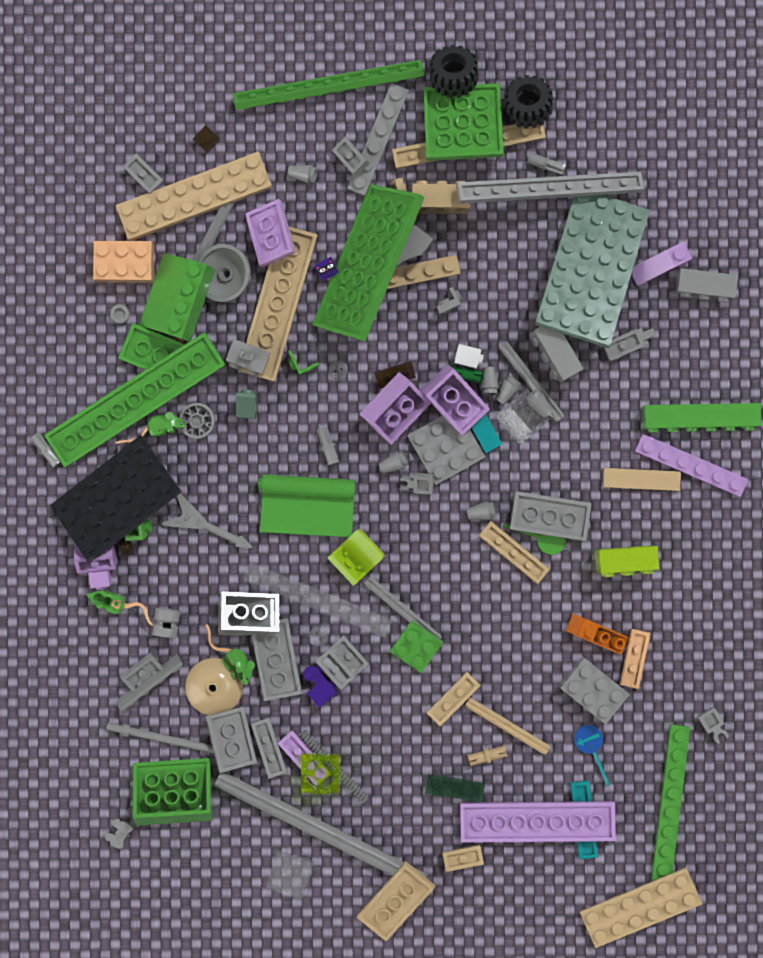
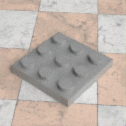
(445, 449)

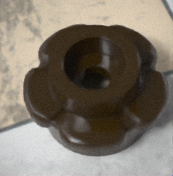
(126, 546)

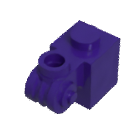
(323, 687)

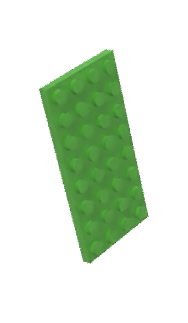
(368, 261)

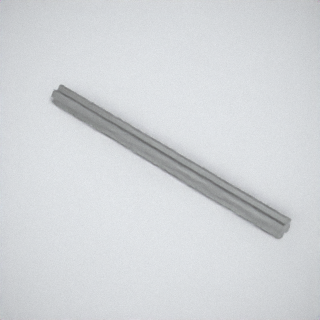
(308, 824)

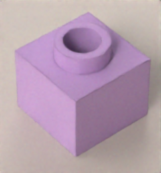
(100, 579)

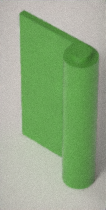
(307, 505)

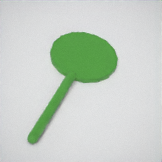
(548, 544)

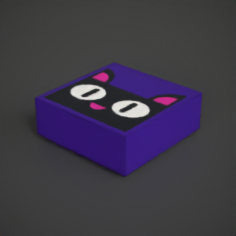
(326, 268)

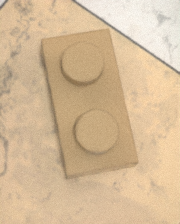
(463, 858)

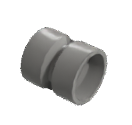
(166, 615)

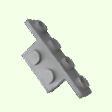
(145, 676)

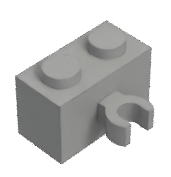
(248, 357)

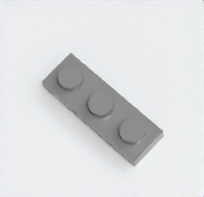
(269, 747)

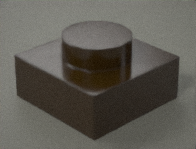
(206, 139)

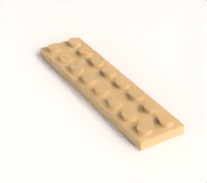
(193, 196)
(280, 300)

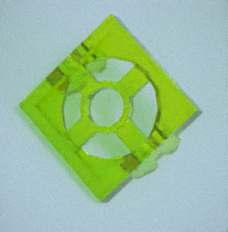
(306, 759)

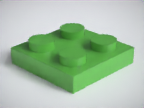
(416, 646)

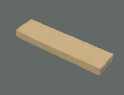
(641, 479)
(514, 552)

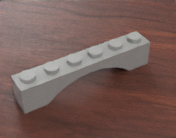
(416, 244)

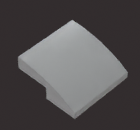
(342, 662)

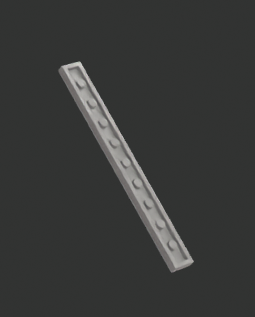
(549, 187)

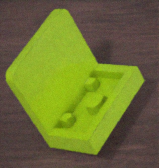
(356, 556)

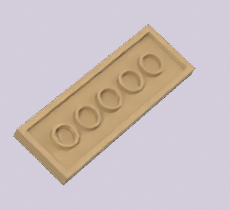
(641, 907)

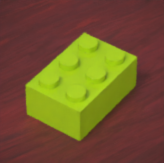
(627, 560)

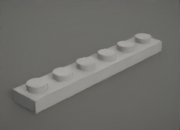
(379, 137)

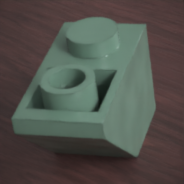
(246, 404)

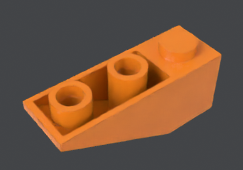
(597, 634)

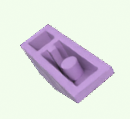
(661, 263)

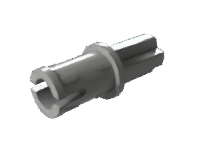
(546, 163)
(327, 445)
(45, 449)

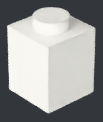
(468, 357)

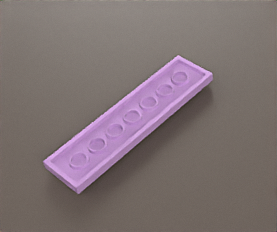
(538, 821)

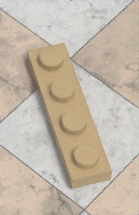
(425, 271)

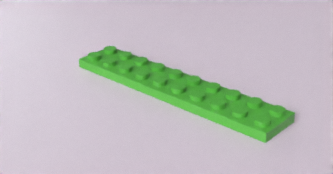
(135, 399)

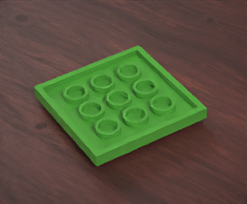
(464, 125)

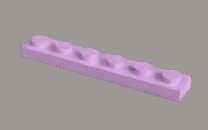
(691, 465)

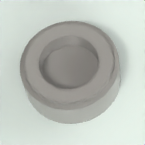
(120, 314)

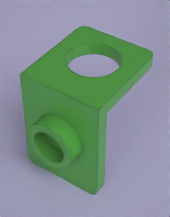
(294, 365)

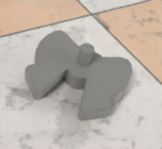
(120, 835)

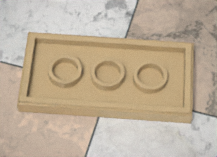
(395, 901)

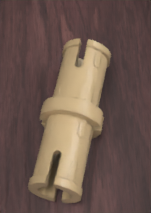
(487, 755)

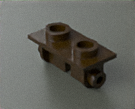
(386, 375)

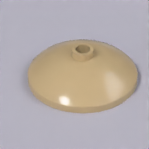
(213, 672)

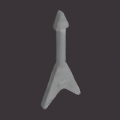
(193, 519)

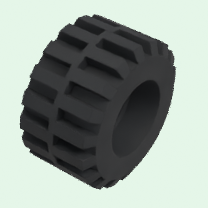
(453, 59)
(528, 89)

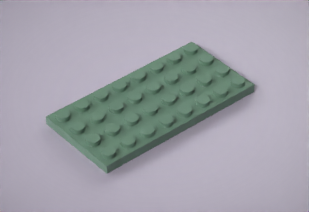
(592, 268)

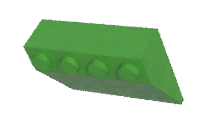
(177, 296)
(172, 792)

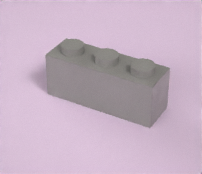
(706, 285)

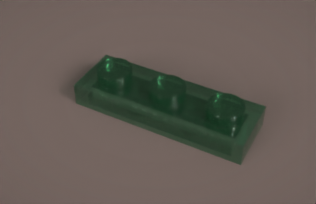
(455, 787)

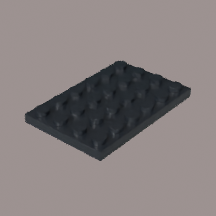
(115, 499)

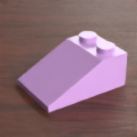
(454, 399)

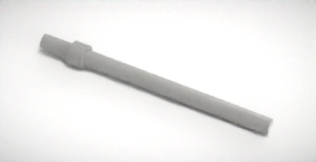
(127, 730)

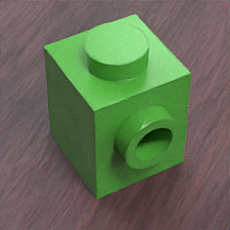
(140, 531)

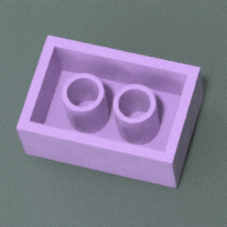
(395, 408)

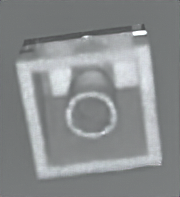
(521, 418)

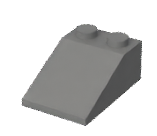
(247, 613)

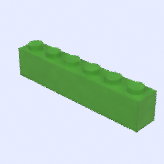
(702, 416)

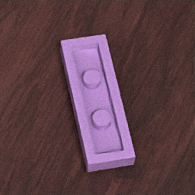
(294, 748)

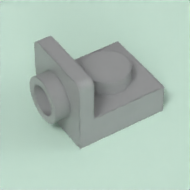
(448, 305)

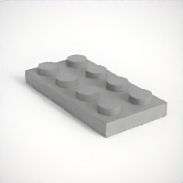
(550, 516)
(277, 663)

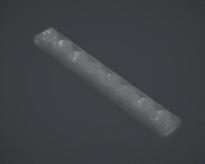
(317, 599)

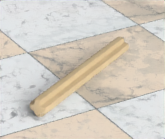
(507, 726)

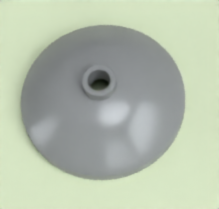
(225, 259)

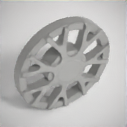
(197, 420)

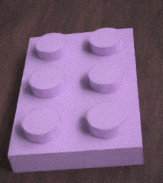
(270, 233)

